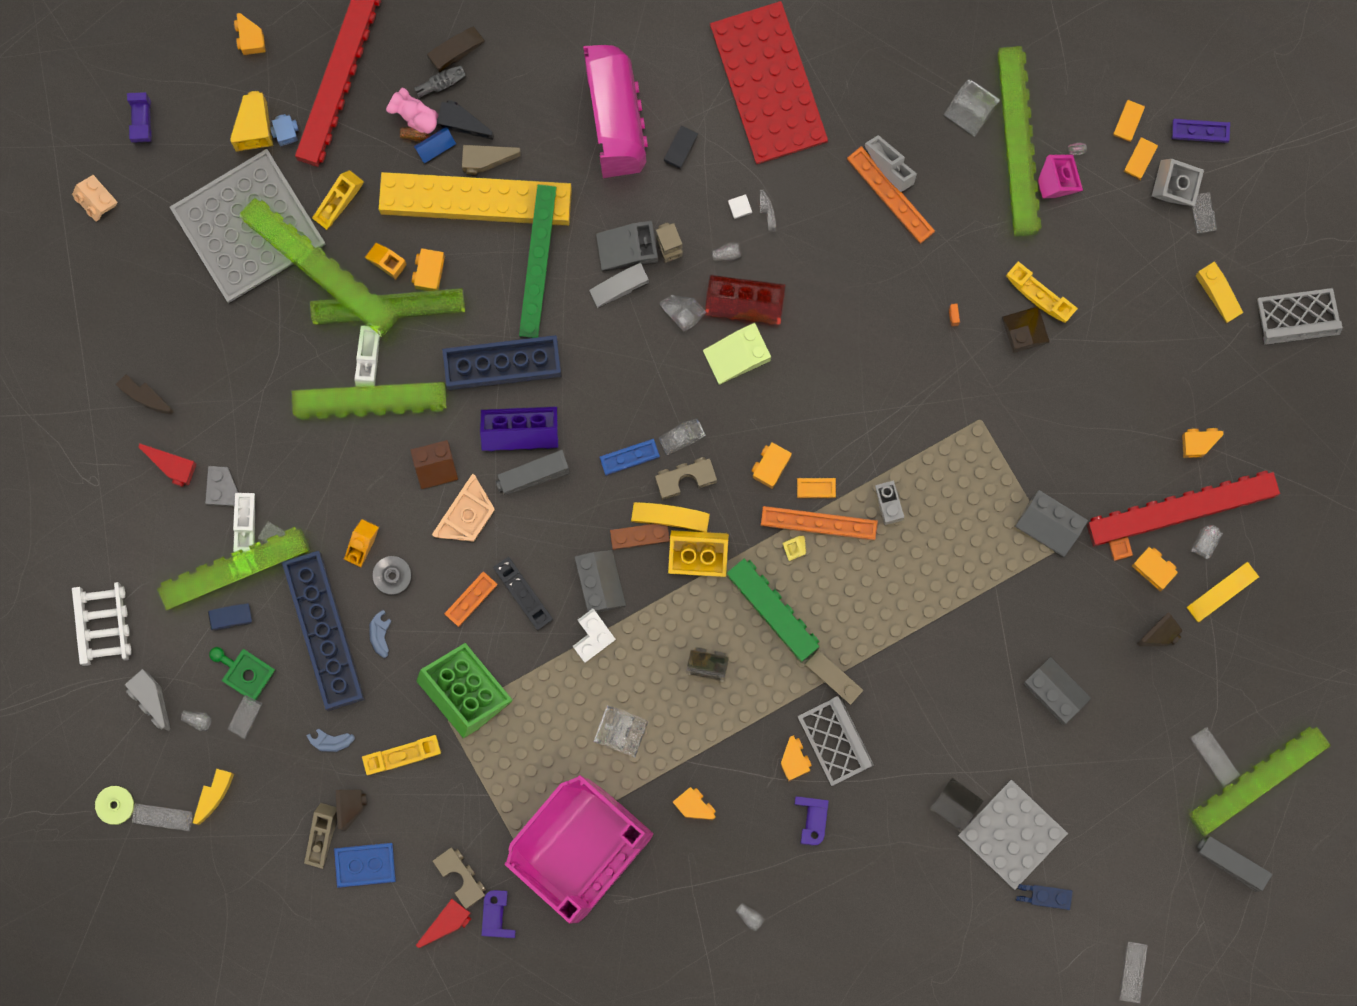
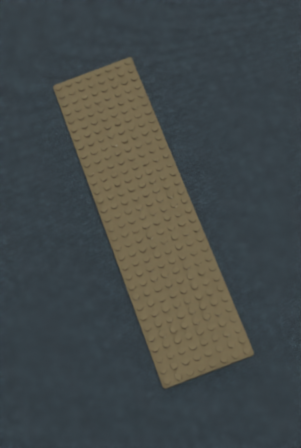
(847, 591)

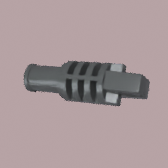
(441, 81)

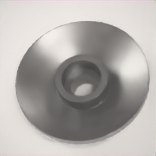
(391, 565)

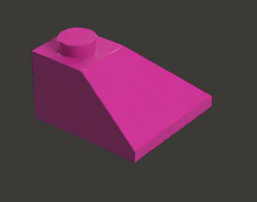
(1059, 177)

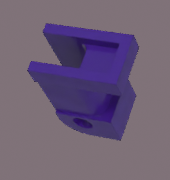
(140, 125)
(815, 819)
(493, 915)

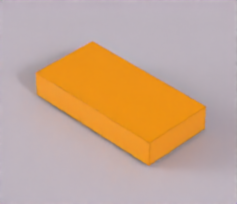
(1129, 120)
(1140, 158)
(816, 487)

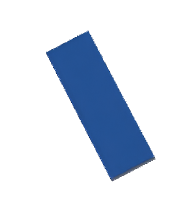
(629, 457)

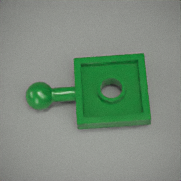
(235, 675)

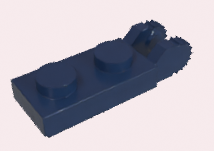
(1047, 896)

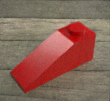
(175, 467)
(449, 921)

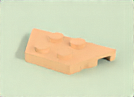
(467, 514)

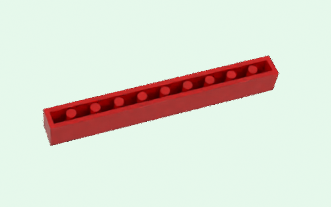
(336, 81)
(1183, 509)

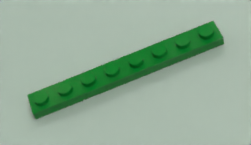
(537, 261)

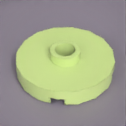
(124, 807)

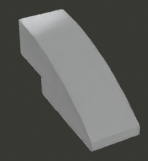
(891, 163)
(619, 285)

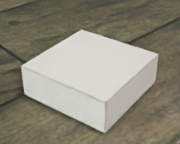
(740, 206)

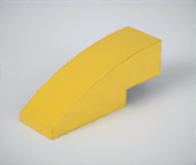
(213, 795)

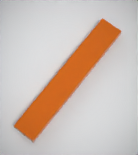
(891, 195)
(819, 523)

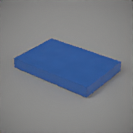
(364, 865)

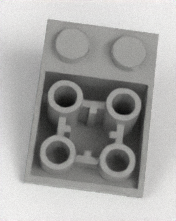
(150, 695)

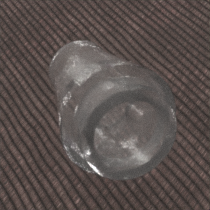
(727, 252)
(198, 720)
(750, 917)

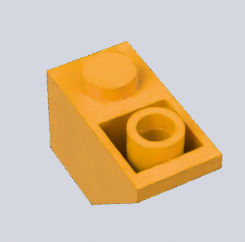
(250, 36)
(386, 260)
(1199, 443)
(361, 542)
(793, 761)
(693, 807)

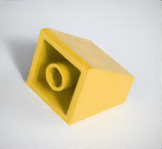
(252, 123)

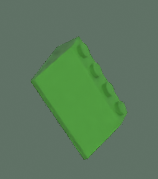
(463, 689)

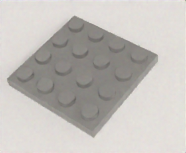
(1012, 834)

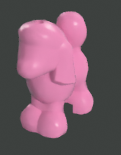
(413, 111)

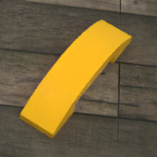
(1039, 294)
(670, 516)
(1222, 592)
(401, 755)

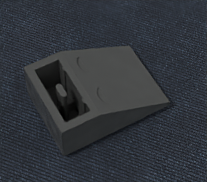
(627, 246)

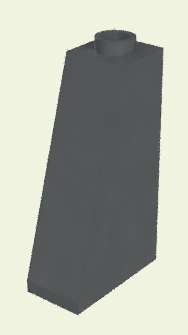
(533, 473)
(1234, 864)

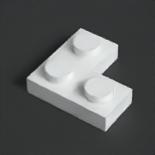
(597, 637)

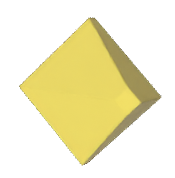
(795, 547)

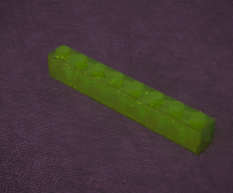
(404, 305)
(369, 399)
(233, 568)
(1259, 781)

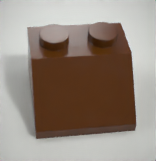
(434, 464)

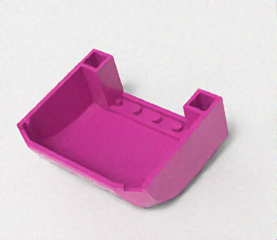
(616, 110)
(576, 847)

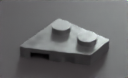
(220, 487)

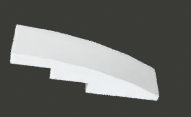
(244, 521)

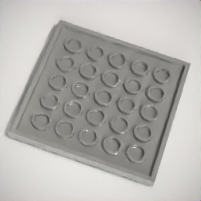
(227, 245)

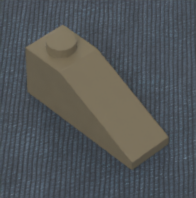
(483, 158)
(834, 677)
(321, 835)

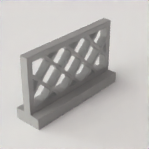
(1299, 332)
(850, 732)

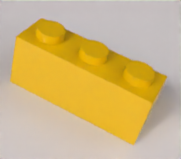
(698, 553)

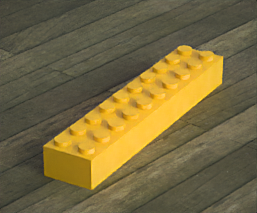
(468, 198)

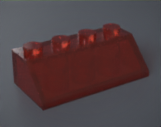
(745, 299)

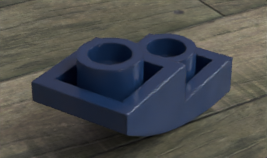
(229, 616)

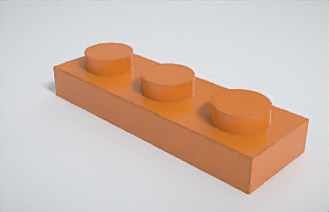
(471, 599)

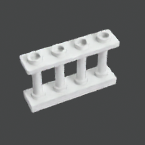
(83, 616)

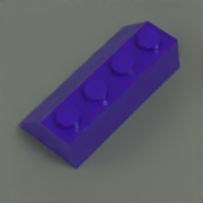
(519, 428)

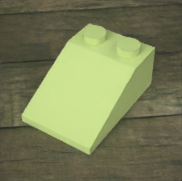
(737, 354)

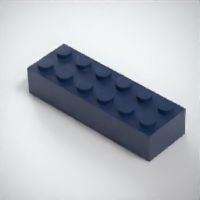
(501, 362)

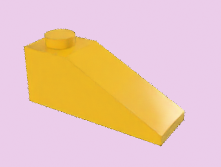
(338, 198)
(1219, 291)

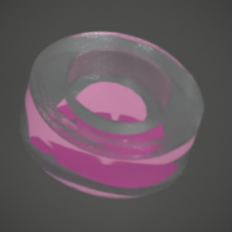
(1077, 148)

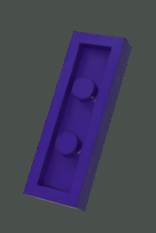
(1201, 130)

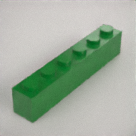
(772, 610)

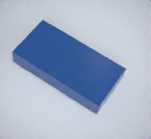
(435, 145)

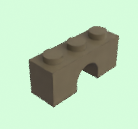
(669, 242)
(700, 471)
(451, 862)

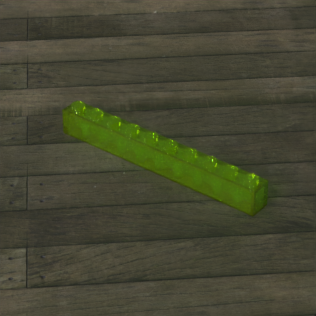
(1018, 143)
(318, 266)

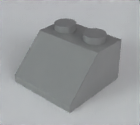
(1177, 182)

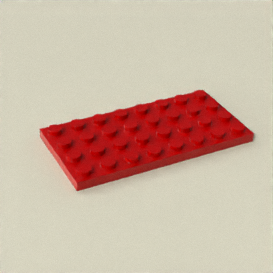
(768, 82)

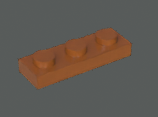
(639, 536)

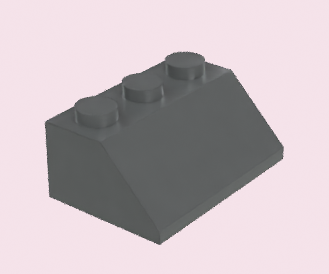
(1051, 523)
(600, 581)
(1057, 691)

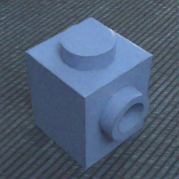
(284, 129)

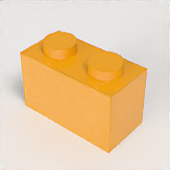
(429, 270)
(771, 465)
(1155, 568)

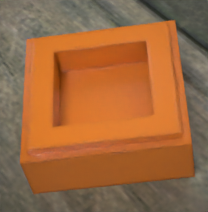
(954, 315)
(1120, 549)

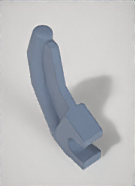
(377, 633)
(329, 743)

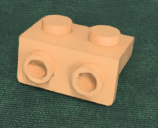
(93, 197)

